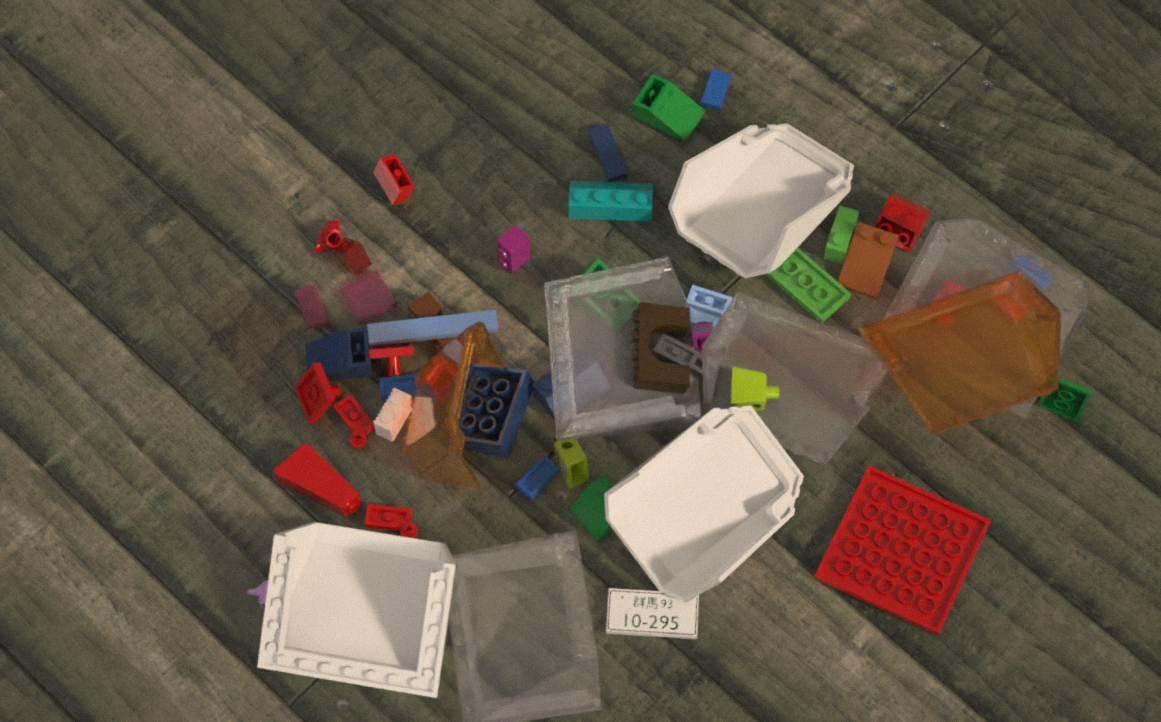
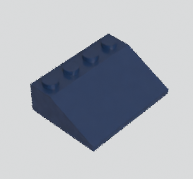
(493, 408)

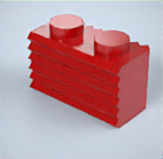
(394, 179)

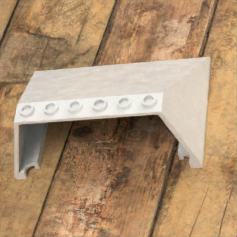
(357, 607)

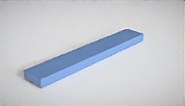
(428, 328)

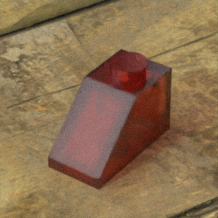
(352, 256)

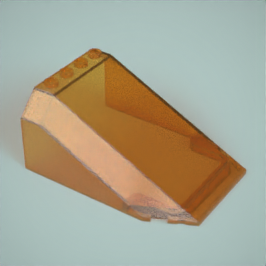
(433, 434)

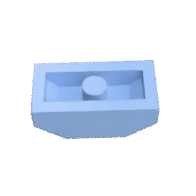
(707, 305)

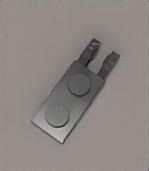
(678, 353)

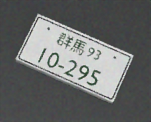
(651, 614)

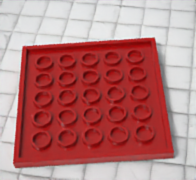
(902, 550)

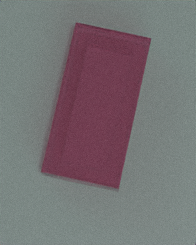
(311, 306)

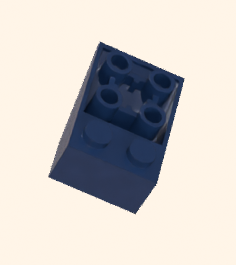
(342, 354)

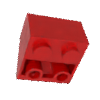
(904, 219)

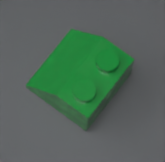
(591, 508)

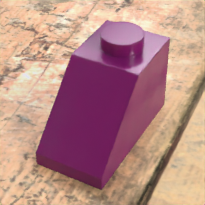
(700, 333)

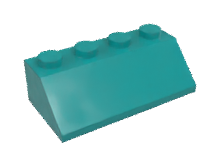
(610, 201)

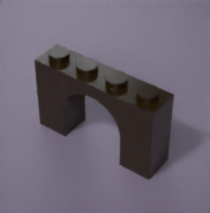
(649, 371)

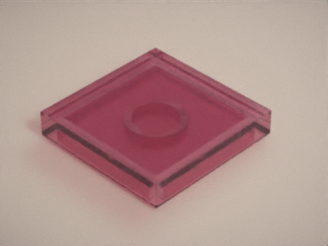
(368, 296)

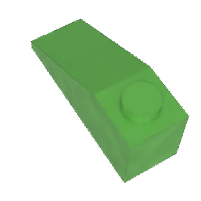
(841, 235)

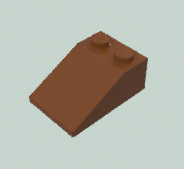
(867, 260)

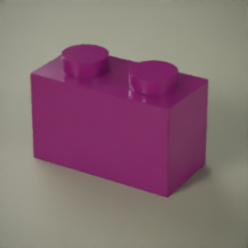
(513, 249)

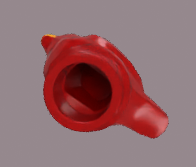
(329, 236)

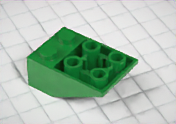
(667, 108)

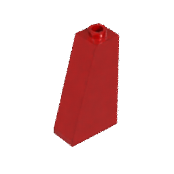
(316, 479)

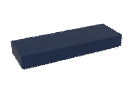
(607, 152)

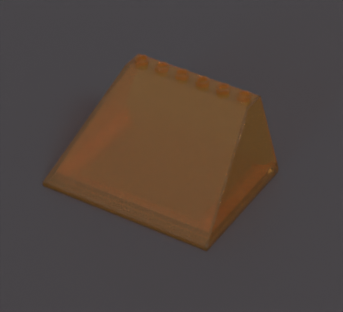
(971, 351)

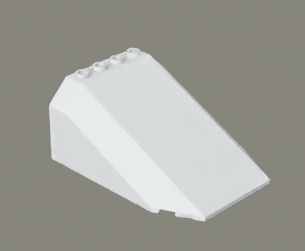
(757, 196)
(705, 501)

